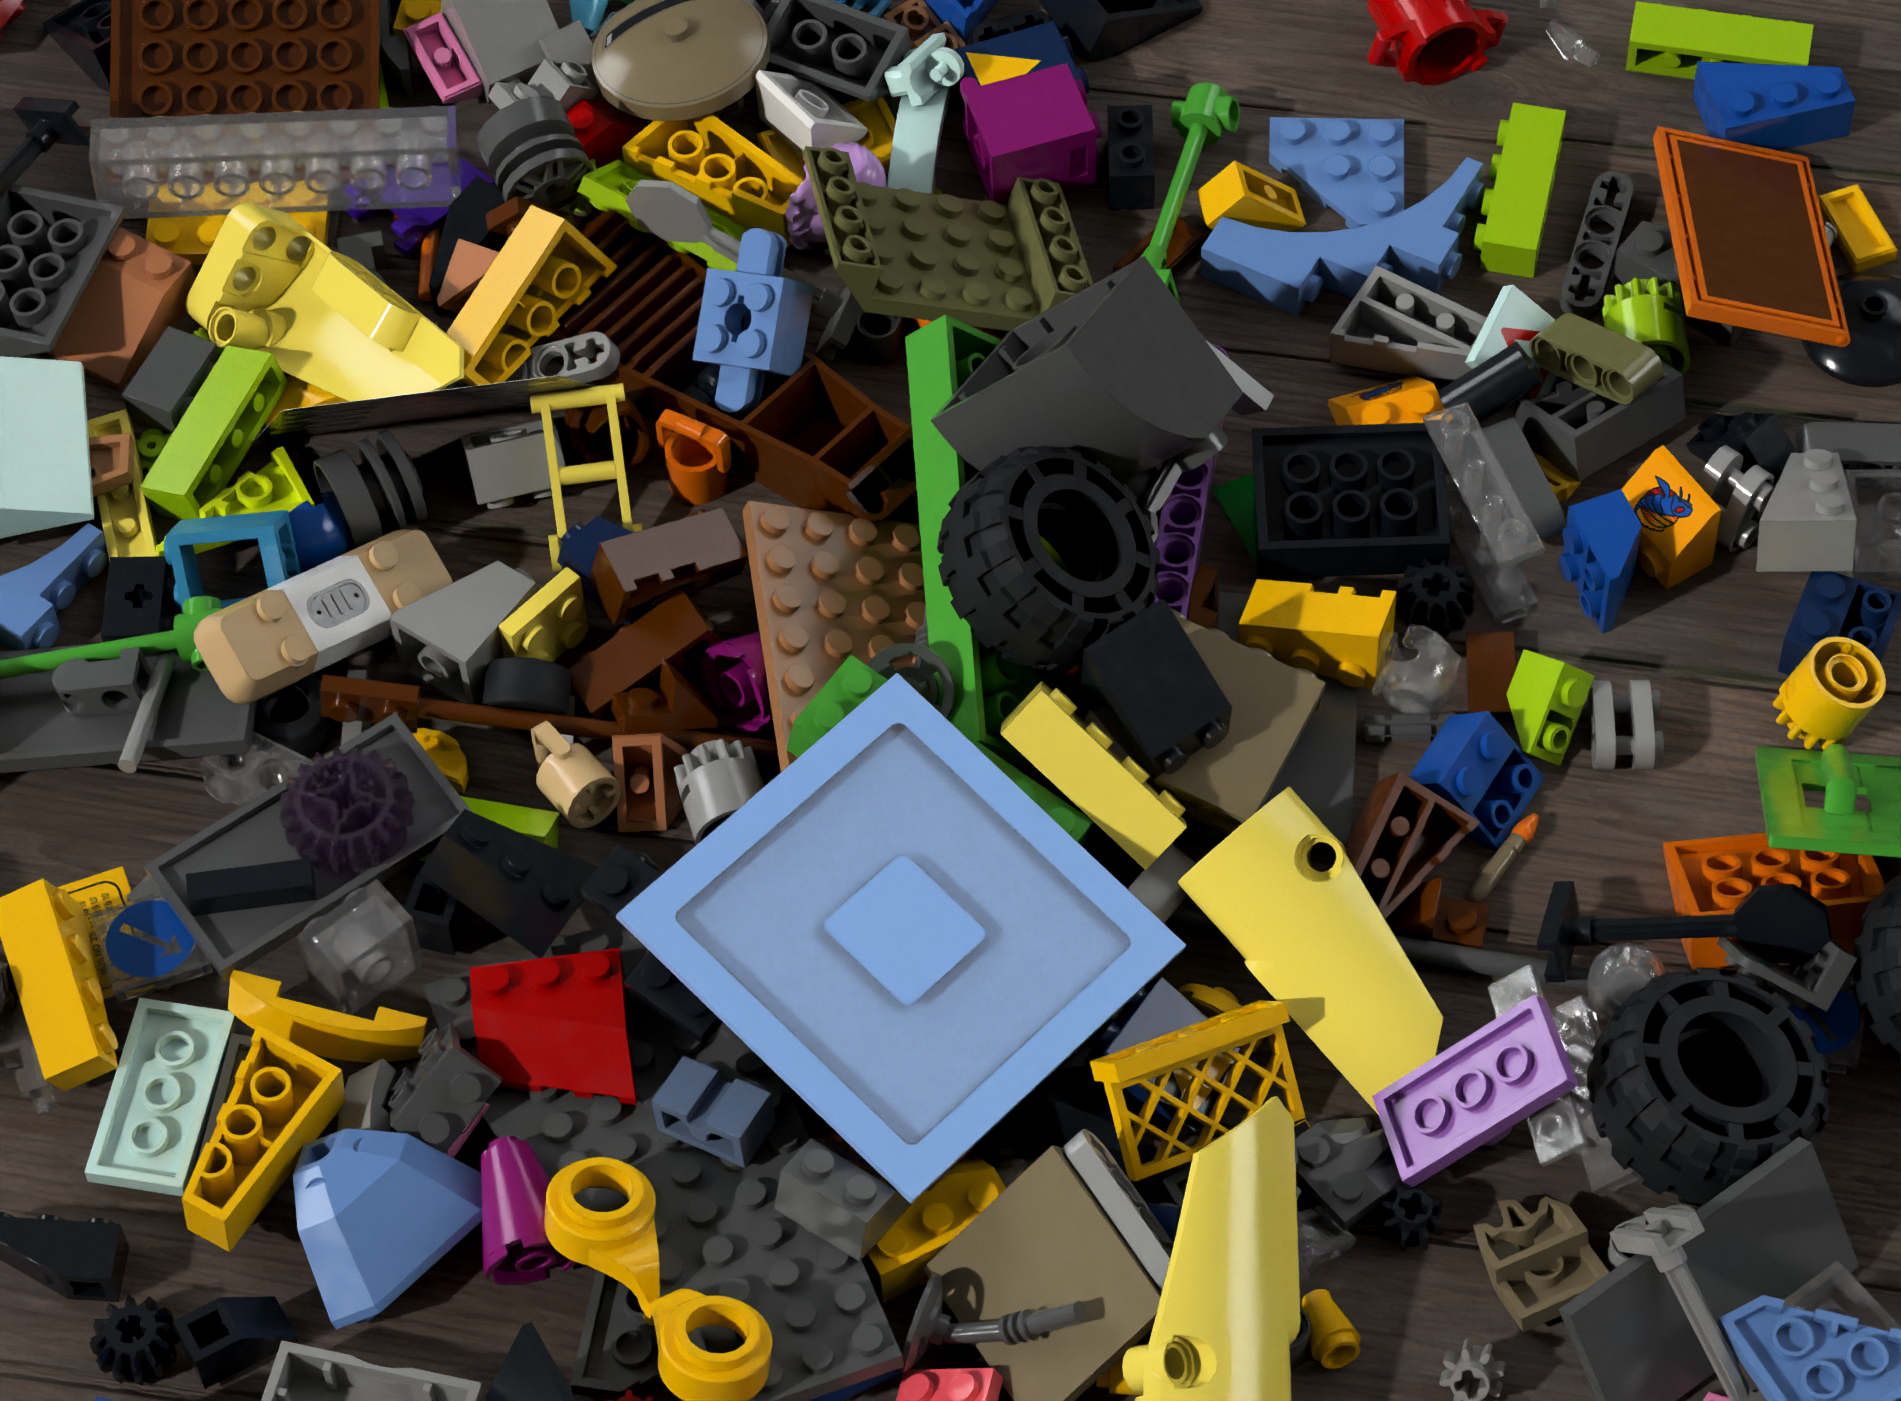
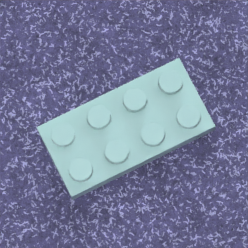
(161, 1097)

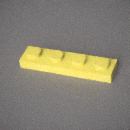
(125, 509)

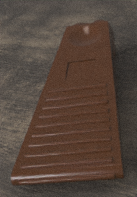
(808, 437)

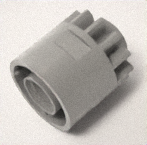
(716, 783)

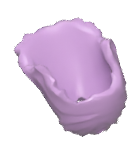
(803, 213)

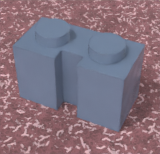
(713, 1113)

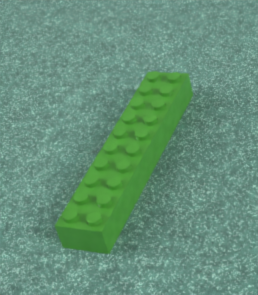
(985, 684)

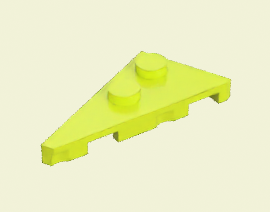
(270, 489)

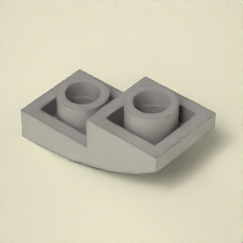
(1159, 885)
(365, 1098)

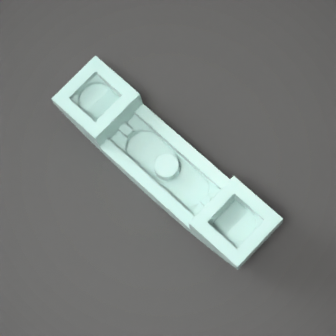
(918, 142)

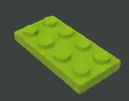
(609, 189)

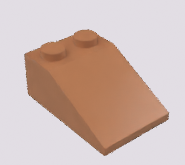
(125, 308)

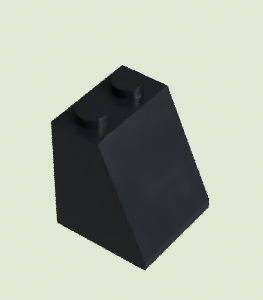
(1154, 691)

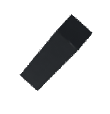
(251, 886)

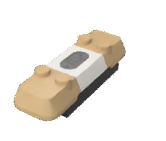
(317, 616)

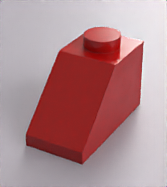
(603, 129)

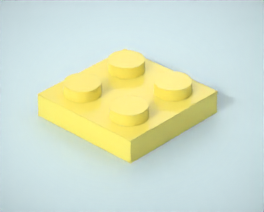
(548, 621)

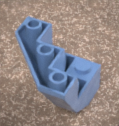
(378, 1216)

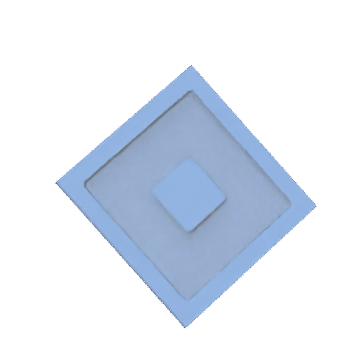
(901, 935)

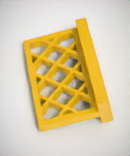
(1179, 1050)

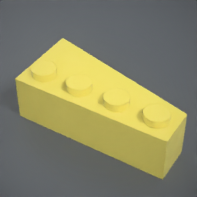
(1093, 774)

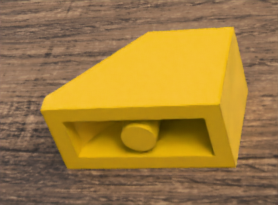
(1250, 199)

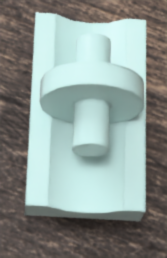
(925, 71)

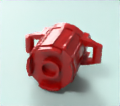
(1433, 38)

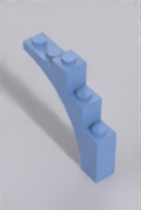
(1293, 266)
(42, 588)

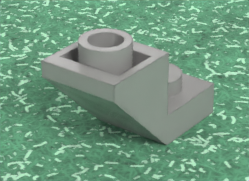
(552, 79)

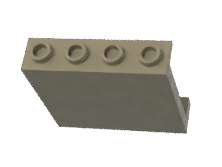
(1266, 720)
(1043, 1249)

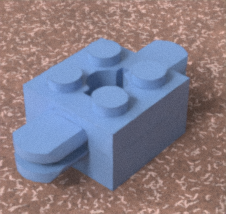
(772, 327)

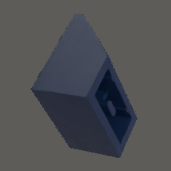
(1840, 608)

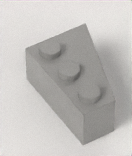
(1405, 330)
(1808, 517)

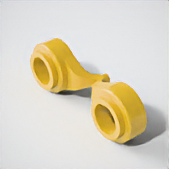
(626, 1249)

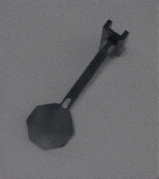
(48, 123)
(1772, 921)

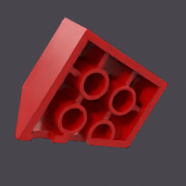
(557, 1024)

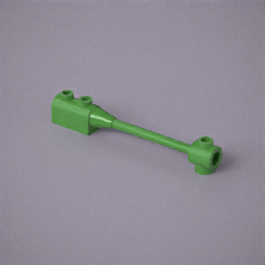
(1200, 122)
(180, 638)

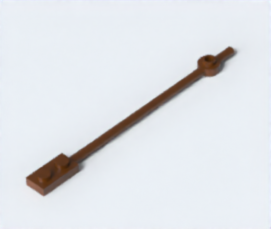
(373, 701)

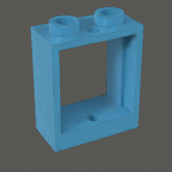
(273, 536)

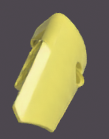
(316, 311)
(1318, 944)
(1230, 1275)

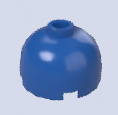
(319, 531)

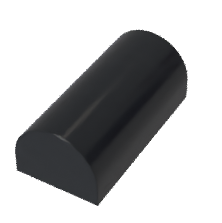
(1494, 383)

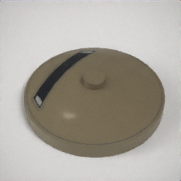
(679, 57)

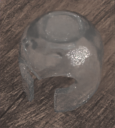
(1421, 683)
(1618, 973)

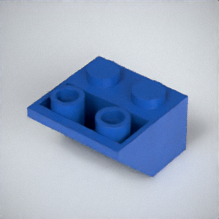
(1601, 554)
(1481, 773)

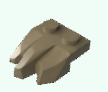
(1538, 1259)

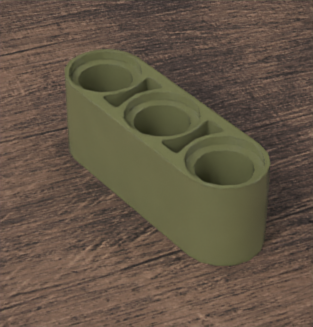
(1596, 358)

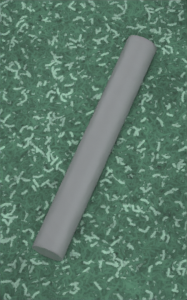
(146, 713)

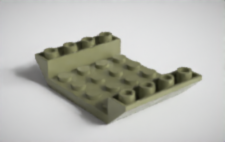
(948, 253)

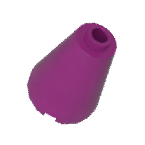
(738, 680)
(514, 1214)

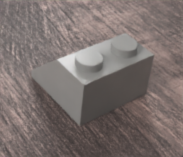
(509, 463)

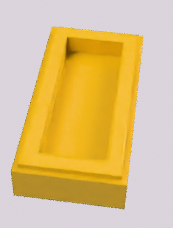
(1858, 228)

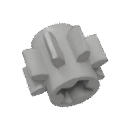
(1473, 1384)

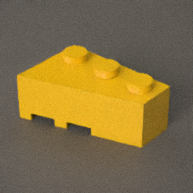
(1320, 631)

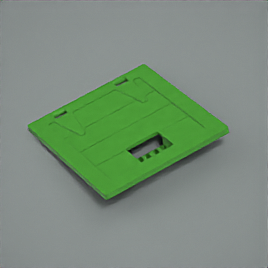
(1837, 826)

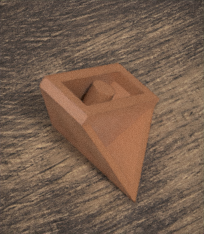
(464, 274)
(647, 781)

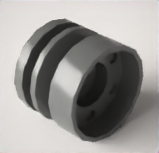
(534, 152)
(374, 488)

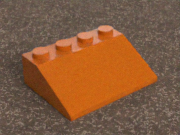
(1720, 872)

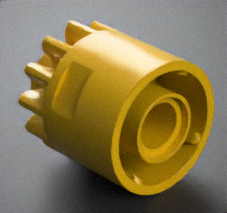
(1830, 692)

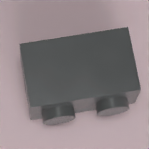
(169, 379)

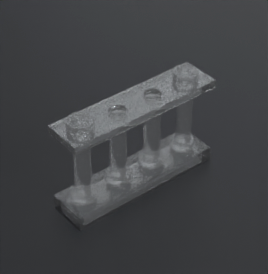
(1485, 516)
(1567, 1122)

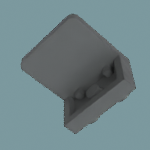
(1800, 983)
(440, 1090)

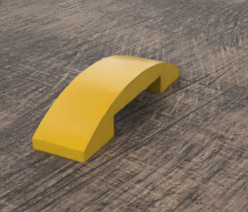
(324, 1031)

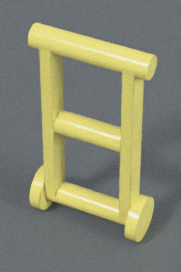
(582, 473)

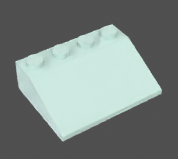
(43, 445)

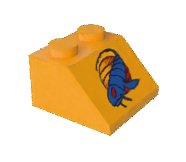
(1388, 403)
(1675, 519)

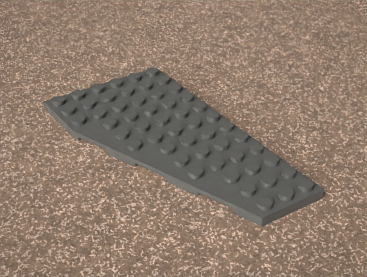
(710, 1214)

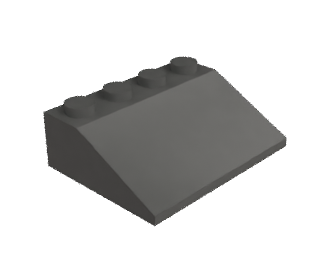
(46, 262)

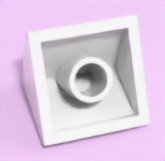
(804, 112)

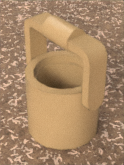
(573, 778)

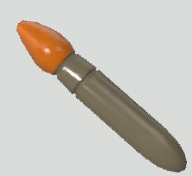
(1504, 857)

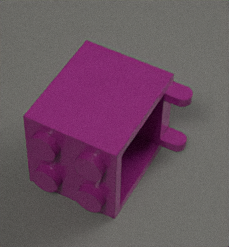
(1031, 130)

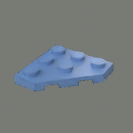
(1344, 163)
(1813, 1354)

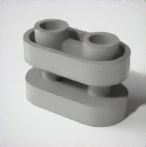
(1750, 496)
(1641, 707)

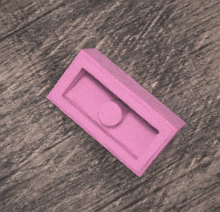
(444, 59)

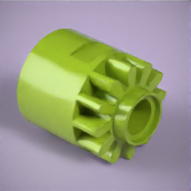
(1650, 317)

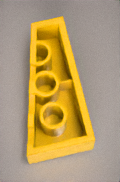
(524, 294)

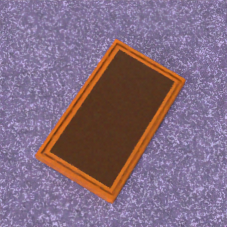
(1749, 237)

